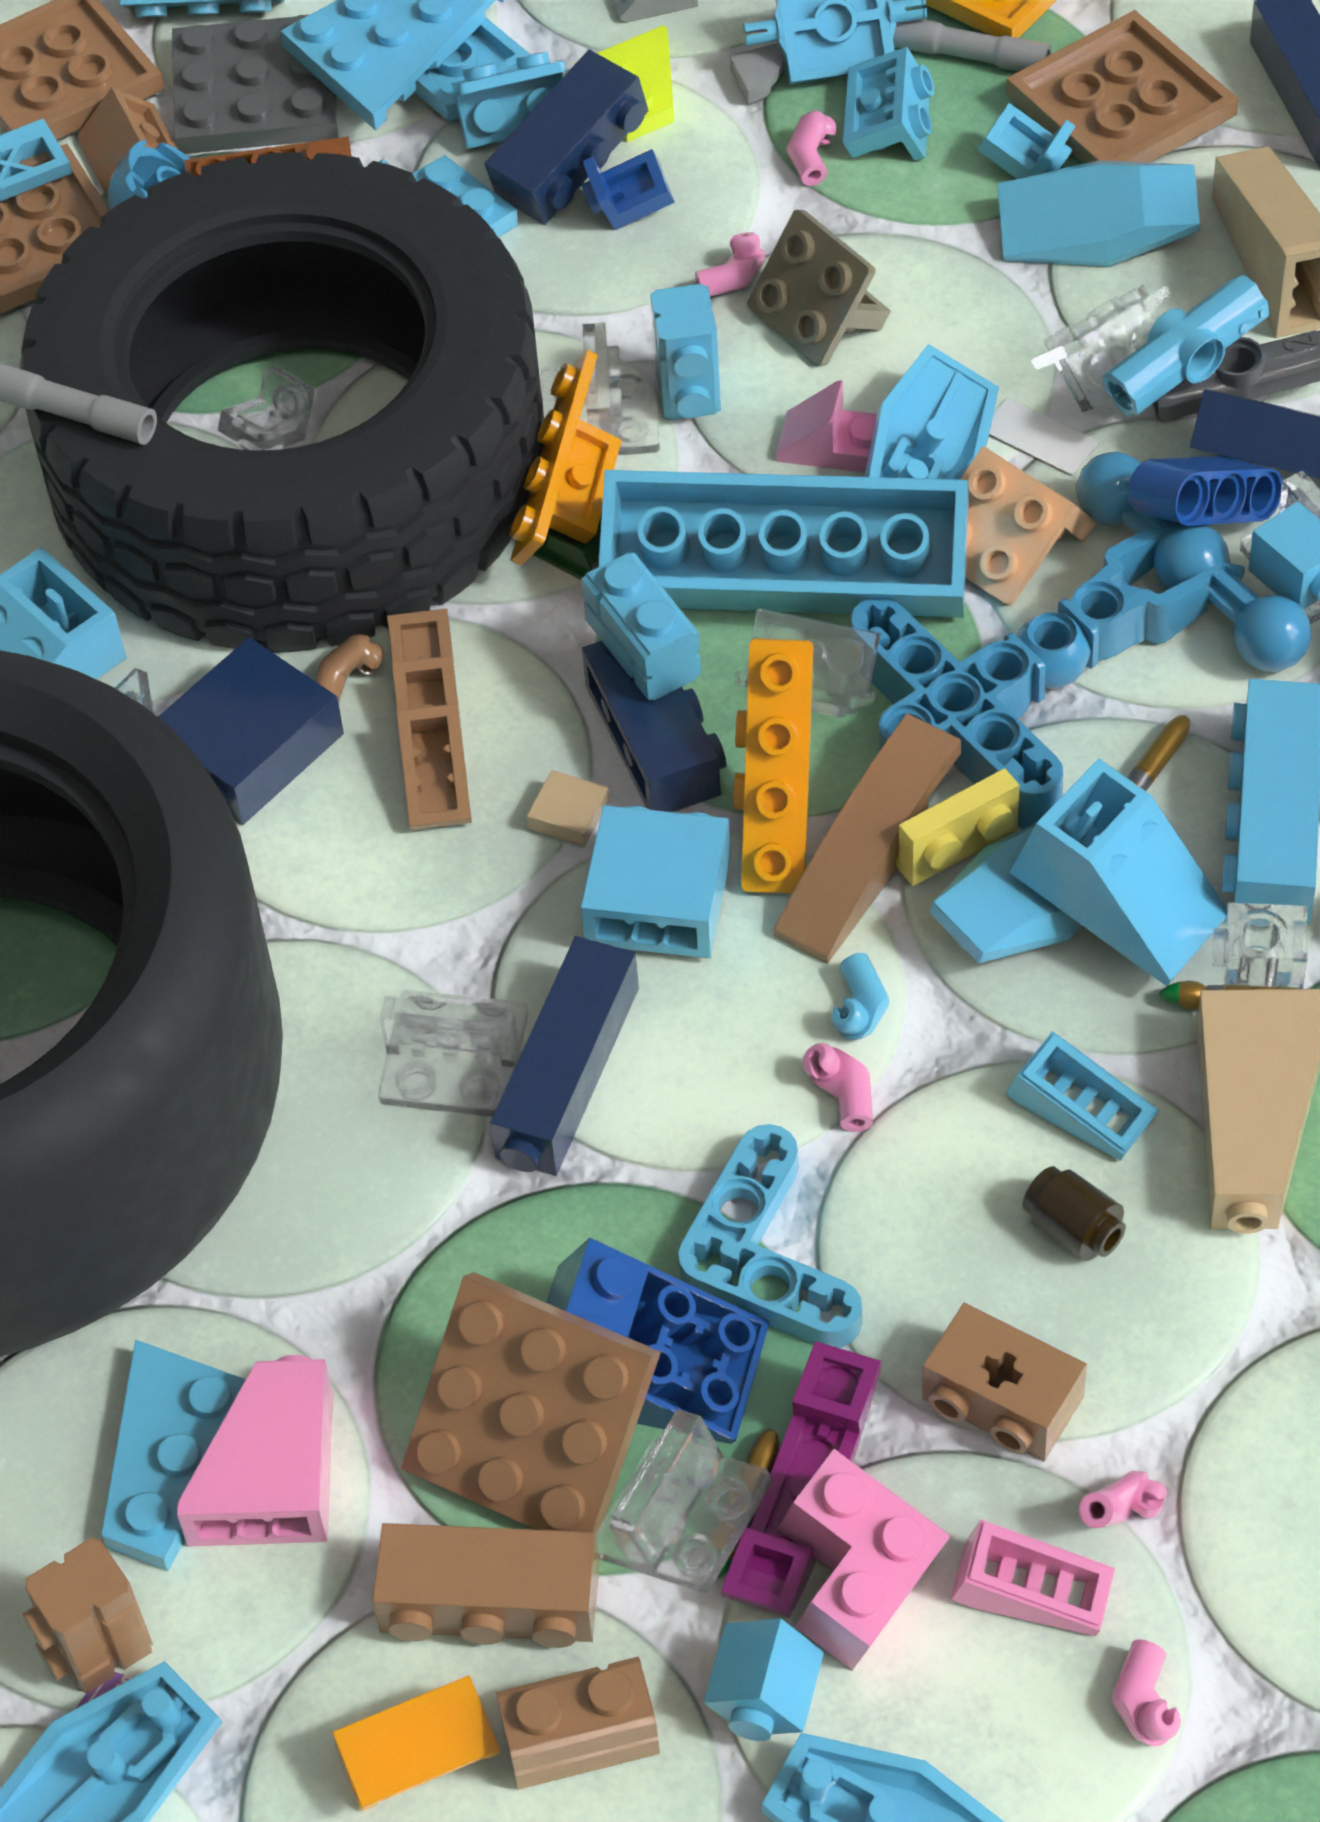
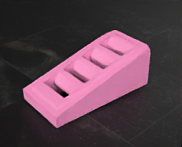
(1026, 1603)

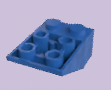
(703, 1341)

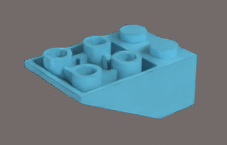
(57, 617)
(1122, 872)

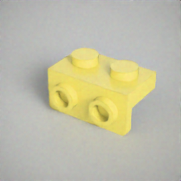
(958, 827)

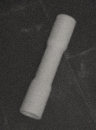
(1002, 51)
(100, 412)

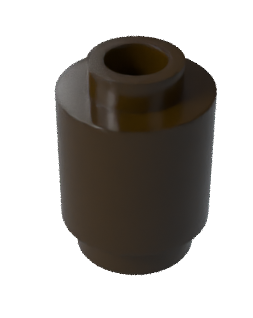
(1074, 1213)

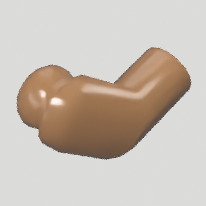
(350, 654)

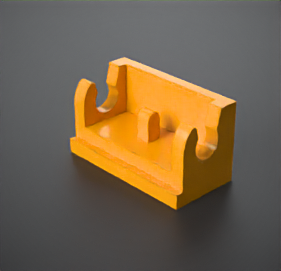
(415, 1742)

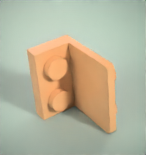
(1013, 525)

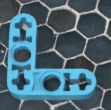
(739, 1242)

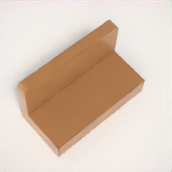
(117, 127)

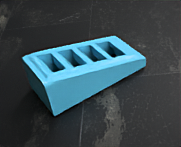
(1053, 1105)

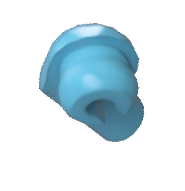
(867, 999)

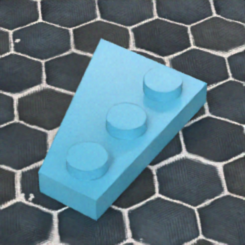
(163, 1434)

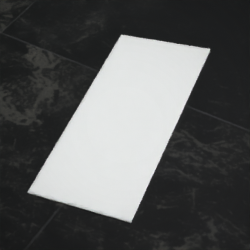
(1041, 436)

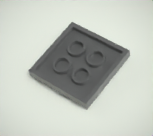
(245, 89)

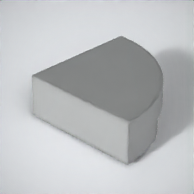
(757, 71)

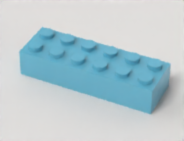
(792, 539)

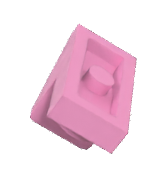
(825, 434)

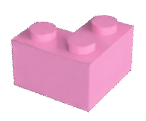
(872, 1546)

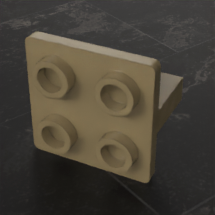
(816, 289)

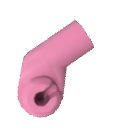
(803, 146)
(739, 268)
(843, 1079)
(1121, 1498)
(1138, 1701)

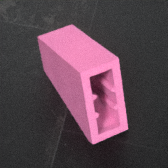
(267, 1462)

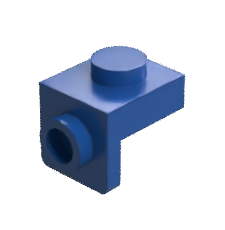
(628, 189)

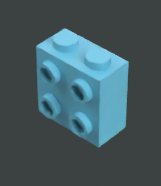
(656, 880)

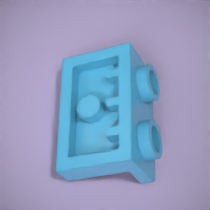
(497, 103)
(888, 105)

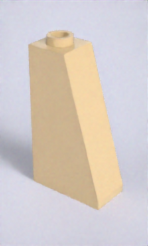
(1273, 234)
(1255, 1097)

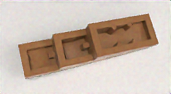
(429, 720)
(864, 839)

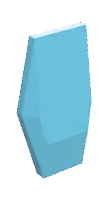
(1097, 212)
(932, 420)
(996, 912)
(112, 1754)
(862, 1784)

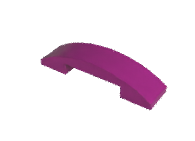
(827, 1415)

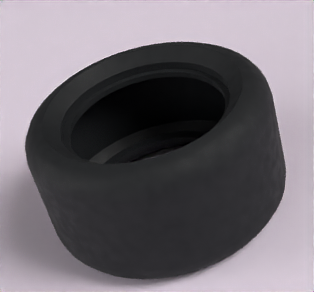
(167, 1083)

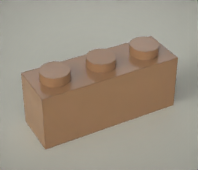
(486, 1584)

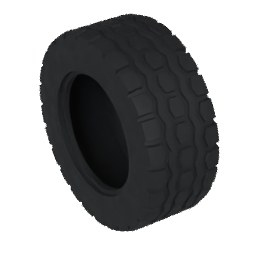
(261, 266)

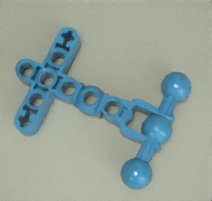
(995, 685)

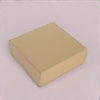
(568, 808)

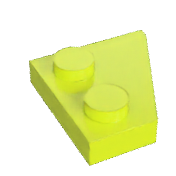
(650, 61)

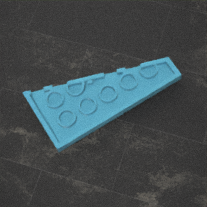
(380, 47)

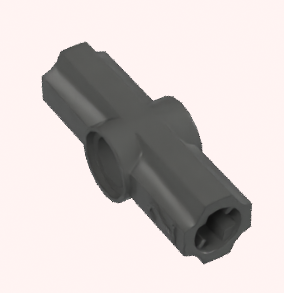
(1249, 372)

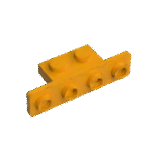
(569, 474)
(776, 764)

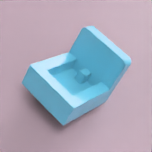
(1025, 146)

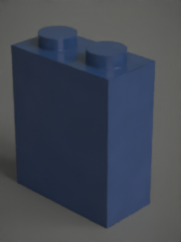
(255, 725)

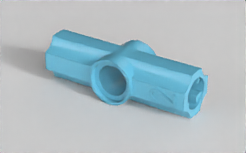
(1185, 345)

